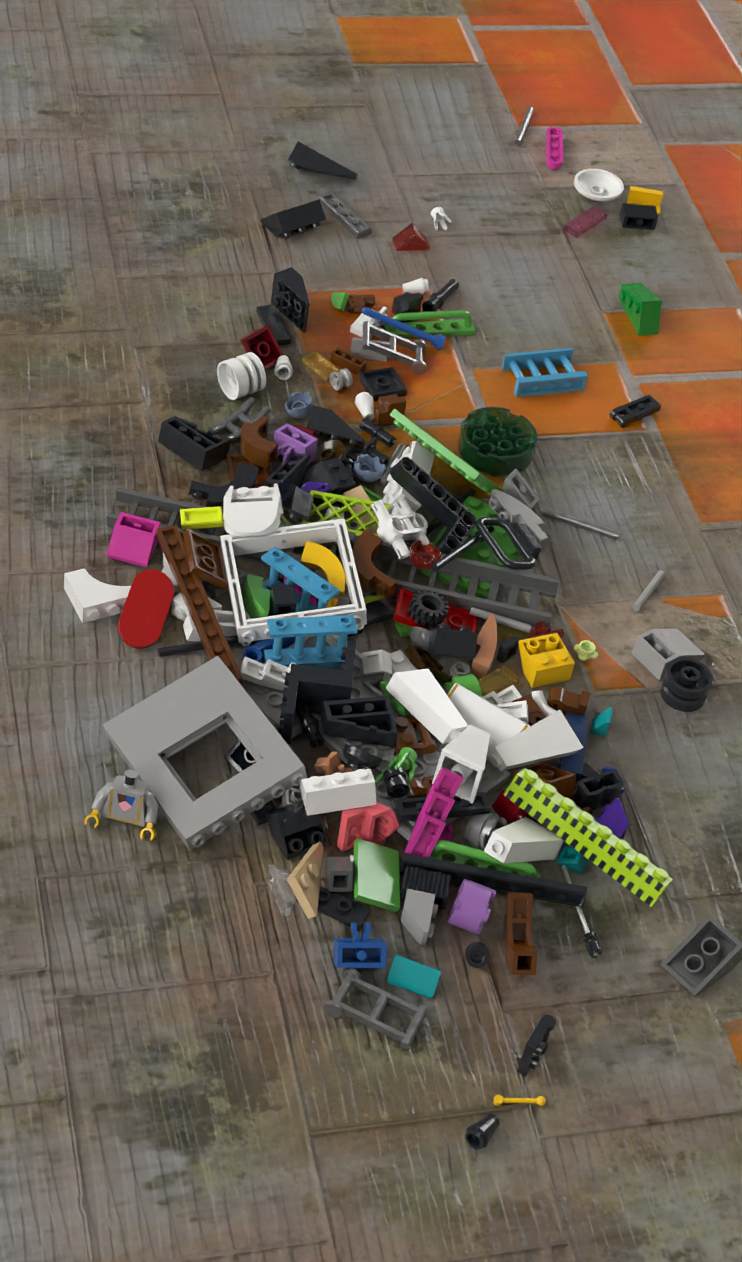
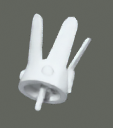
(438, 216)

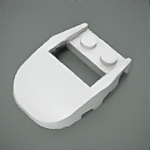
(252, 510)

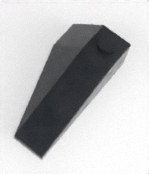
(311, 160)

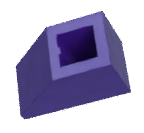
(614, 818)

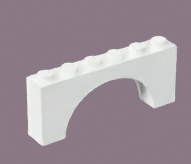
(97, 599)

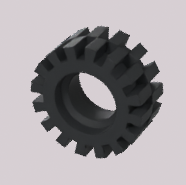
(437, 608)

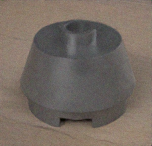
(480, 829)

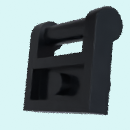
(536, 1044)

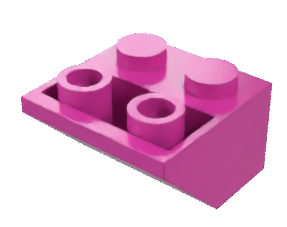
(133, 539)

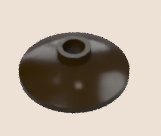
(328, 450)

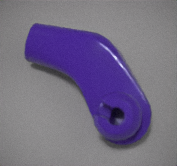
(316, 486)

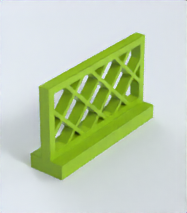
(366, 504)

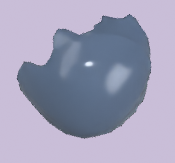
(299, 405)
(368, 468)

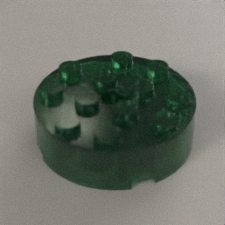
(497, 441)

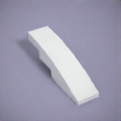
(268, 674)

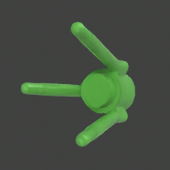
(406, 760)

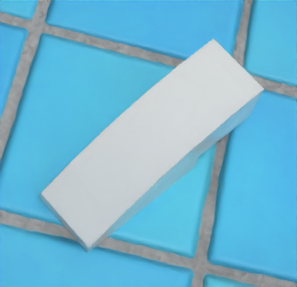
(225, 619)

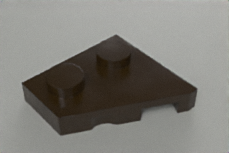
(423, 660)

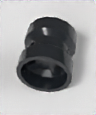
(396, 782)

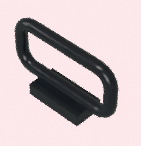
(521, 538)

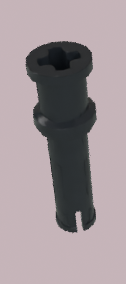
(437, 299)

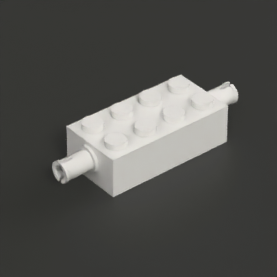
(394, 491)

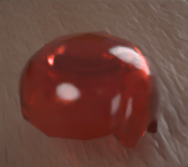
(424, 555)

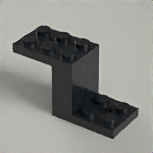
(313, 685)

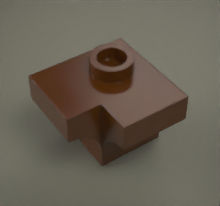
(385, 406)

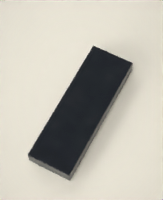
(269, 316)

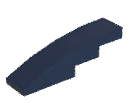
(575, 762)

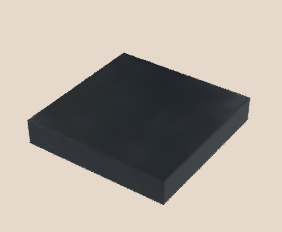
(382, 383)

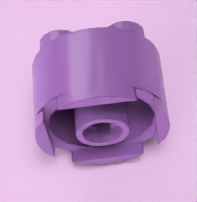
(471, 906)

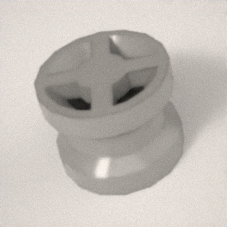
(341, 379)

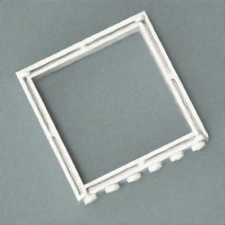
(283, 538)

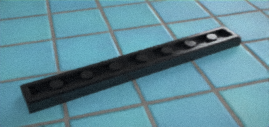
(501, 881)

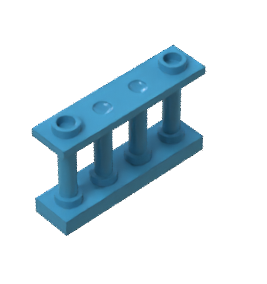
(546, 383)
(301, 576)
(309, 626)

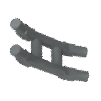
(241, 416)

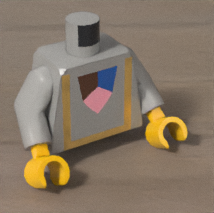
(128, 802)

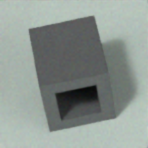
(338, 874)

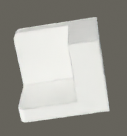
(377, 662)

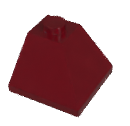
(263, 344)

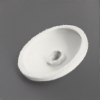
(598, 185)

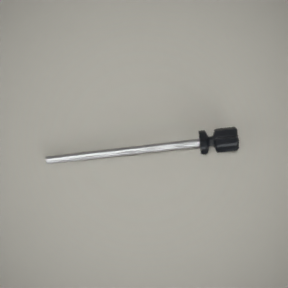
(592, 946)

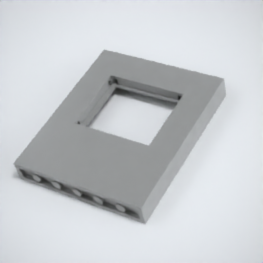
(181, 717)

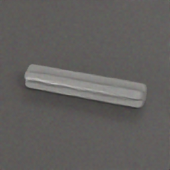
(397, 454)

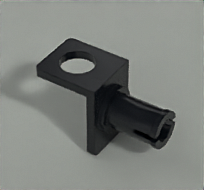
(370, 449)

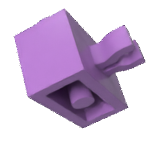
(293, 440)

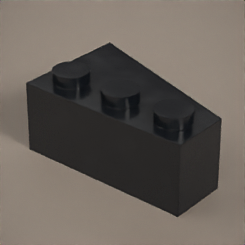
(192, 444)

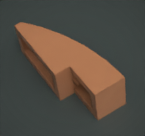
(485, 648)

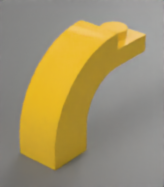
(323, 560)

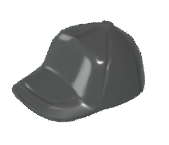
(420, 637)

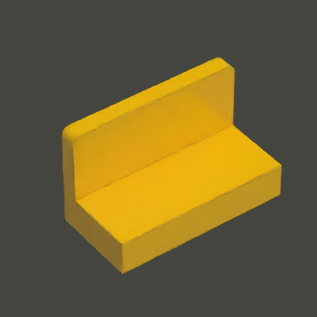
(645, 197)

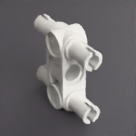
(400, 527)

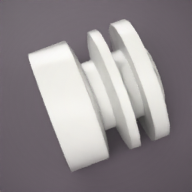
(241, 375)

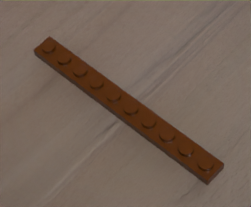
(196, 599)

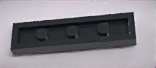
(409, 808)

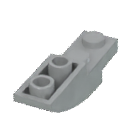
(516, 512)

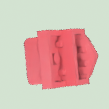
(366, 823)

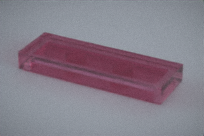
(585, 221)

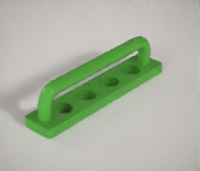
(465, 325)
(464, 854)

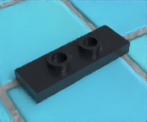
(341, 908)

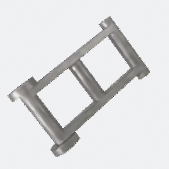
(418, 346)
(353, 978)

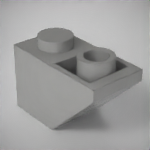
(417, 914)

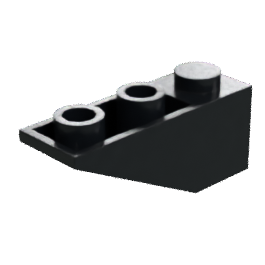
(329, 423)

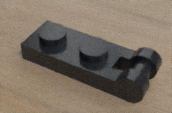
(635, 410)

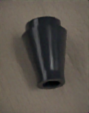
(480, 1133)

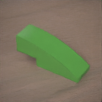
(254, 597)

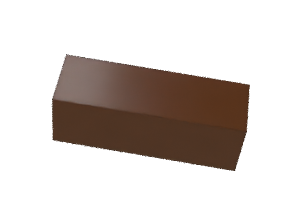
(346, 360)

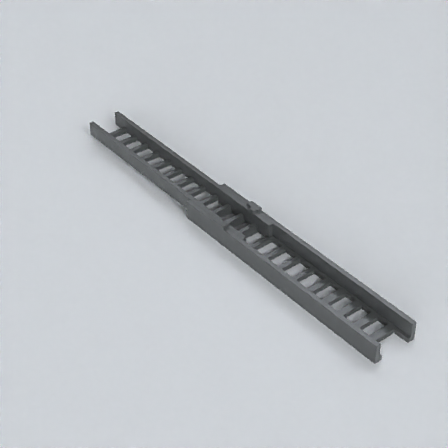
(459, 567)

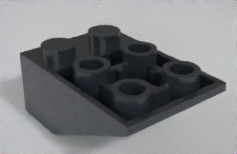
(291, 297)

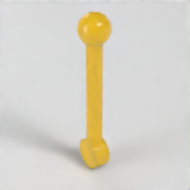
(499, 1100)

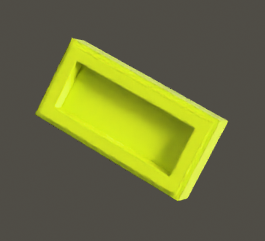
(201, 518)

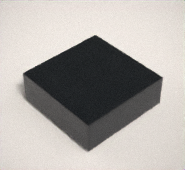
(508, 649)

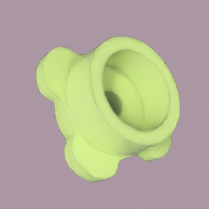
(586, 650)

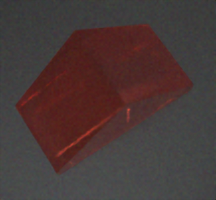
(410, 239)

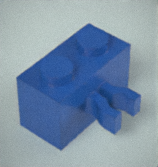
(358, 951)

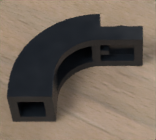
(244, 477)

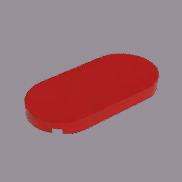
(145, 609)

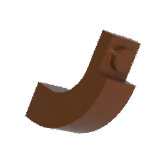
(254, 446)
(365, 550)
(518, 944)

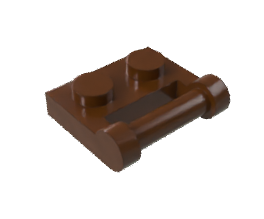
(407, 738)

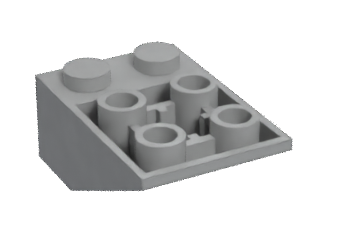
(662, 646)

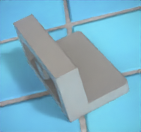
(356, 350)

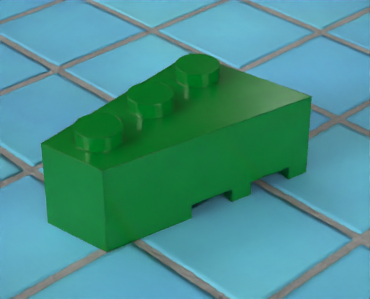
(641, 307)

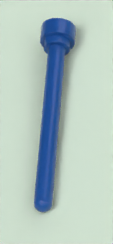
(436, 340)

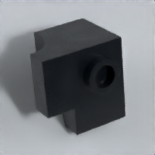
(407, 304)

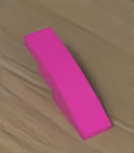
(433, 813)

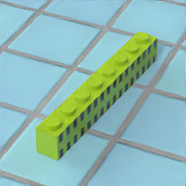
(588, 836)

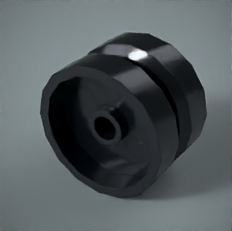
(686, 684)

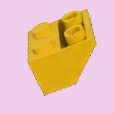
(545, 660)

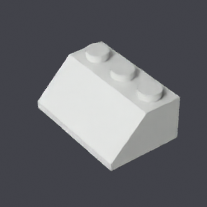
(338, 791)

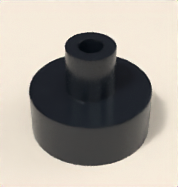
(477, 954)

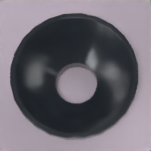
(360, 759)

